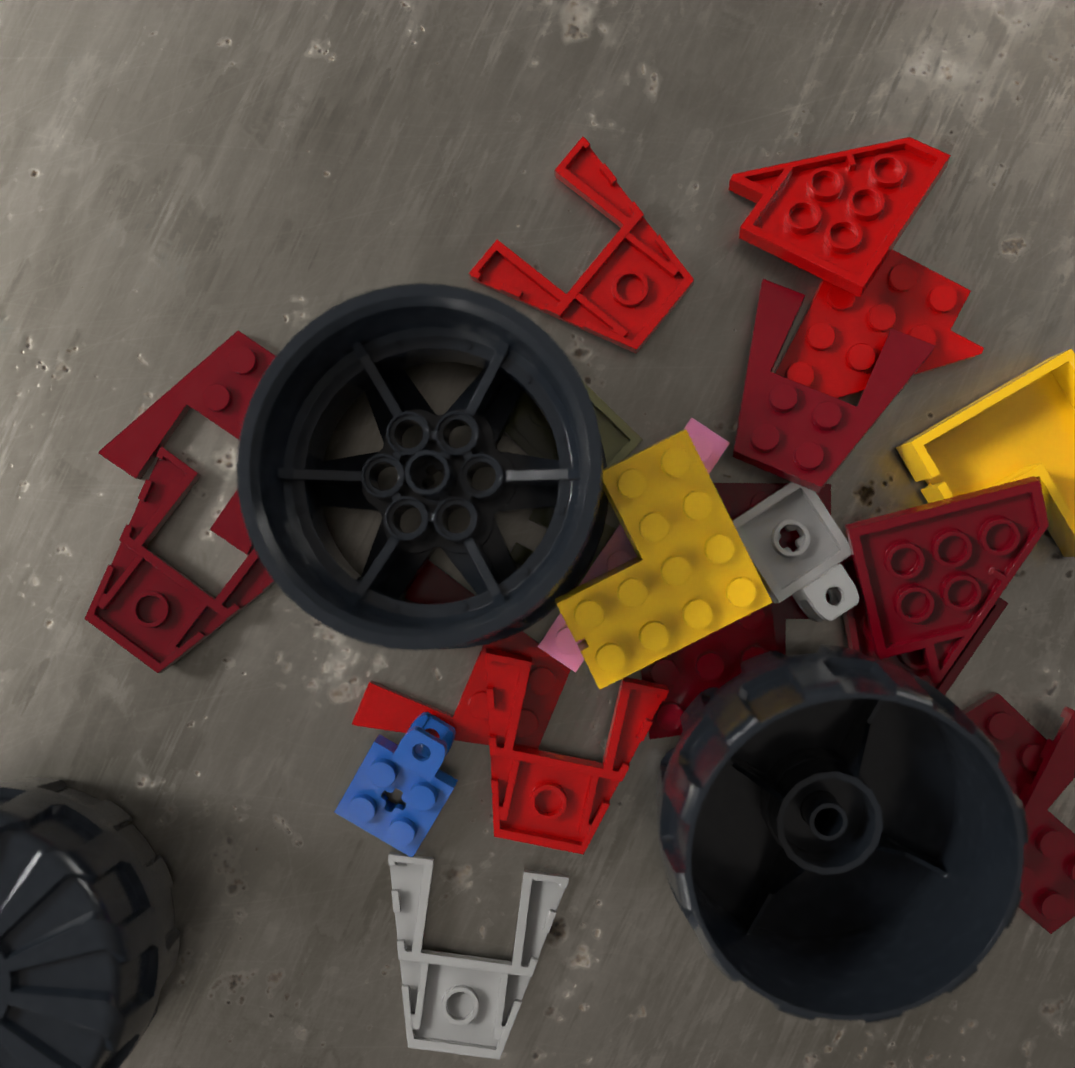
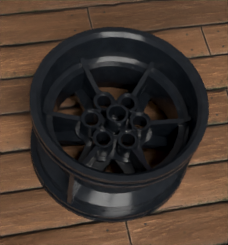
(365, 349)

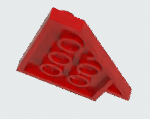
(845, 332)

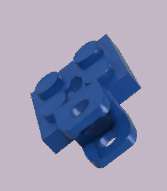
(413, 770)

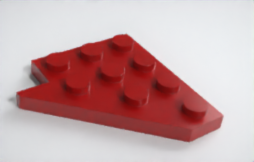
(839, 209)

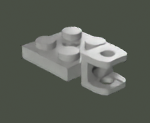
(813, 565)

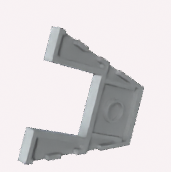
(460, 999)

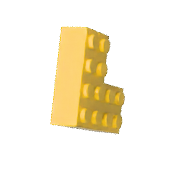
(1007, 437)
(687, 568)

